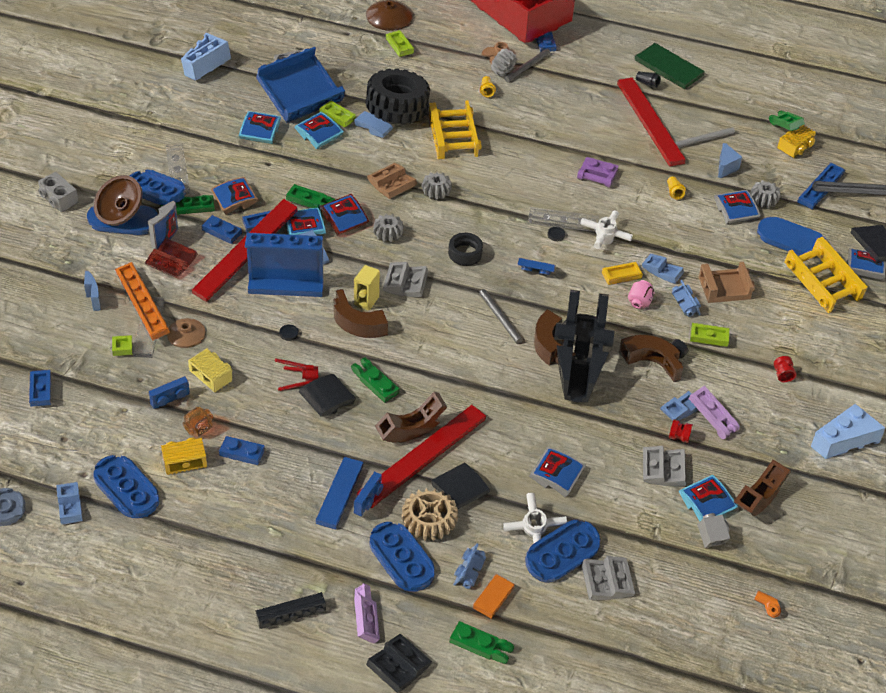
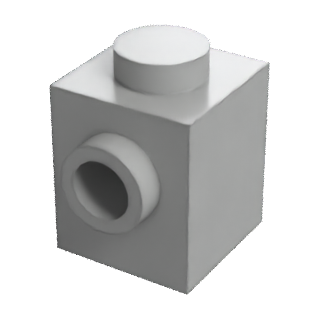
(713, 530)

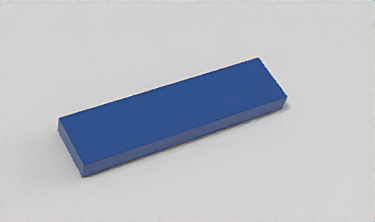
(811, 198)
(339, 493)

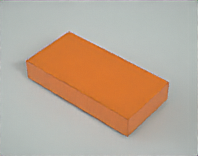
(493, 596)

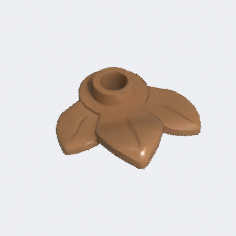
(491, 52)

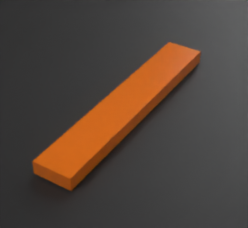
(142, 301)

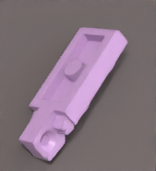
(366, 614)

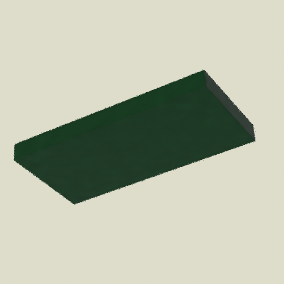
(669, 65)

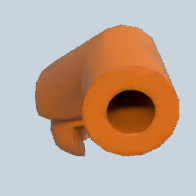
(771, 604)

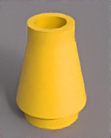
(487, 87)
(676, 188)

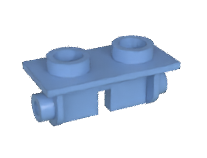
(690, 304)
(472, 559)

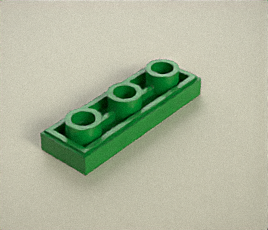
(195, 204)

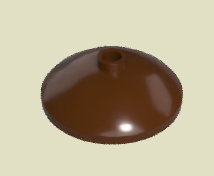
(389, 15)
(118, 200)

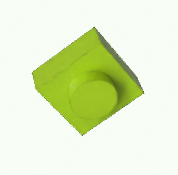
(122, 345)

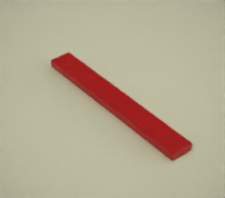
(651, 122)
(238, 255)
(428, 451)

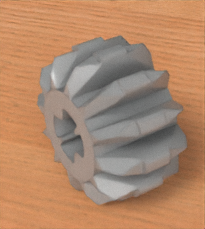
(503, 62)
(436, 185)
(765, 194)
(388, 228)

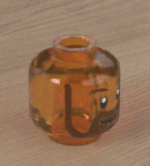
(198, 421)

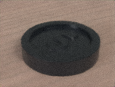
(556, 233)
(288, 332)

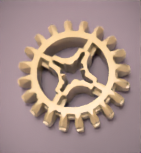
(429, 522)

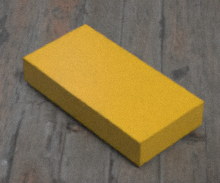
(622, 273)

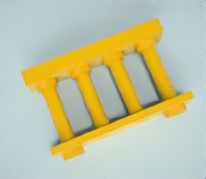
(439, 136)
(832, 261)

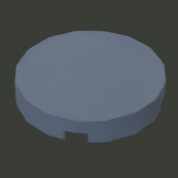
(11, 506)

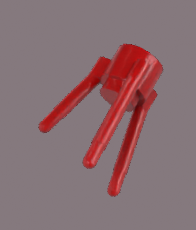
(309, 373)

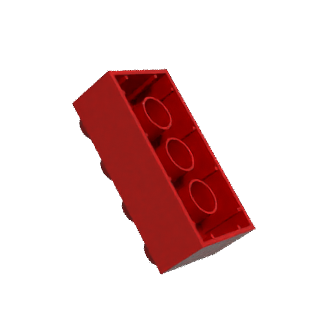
(528, 17)

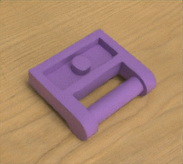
(598, 171)

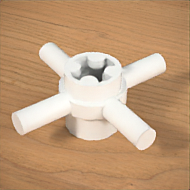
(606, 230)
(537, 515)

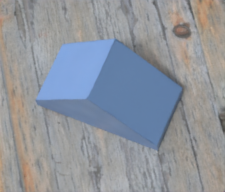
(729, 161)

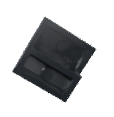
(327, 395)
(461, 484)
(399, 663)

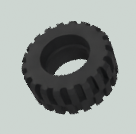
(397, 96)

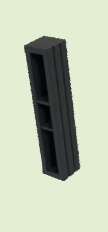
(290, 610)

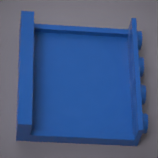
(298, 84)
(285, 264)

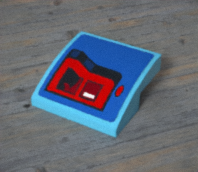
(259, 127)
(319, 130)
(305, 221)
(708, 497)

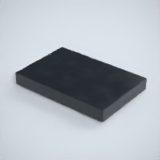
(873, 240)

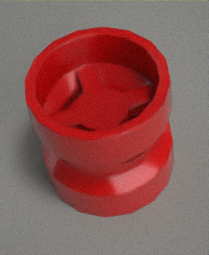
(785, 369)
(680, 431)

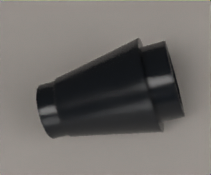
(649, 79)

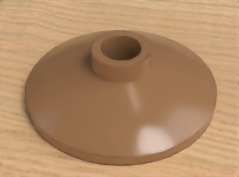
(186, 333)

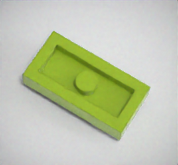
(399, 43)
(338, 113)
(709, 334)

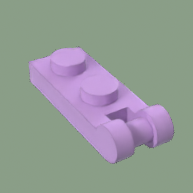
(714, 412)

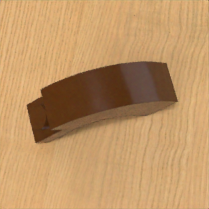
(359, 323)
(544, 337)
(653, 349)
(412, 425)
(761, 494)

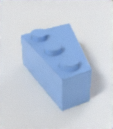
(205, 56)
(847, 431)

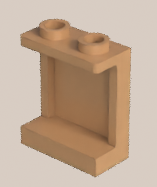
(726, 284)

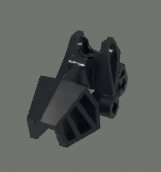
(580, 375)

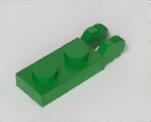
(787, 120)
(307, 197)
(375, 380)
(481, 642)

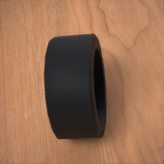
(465, 258)

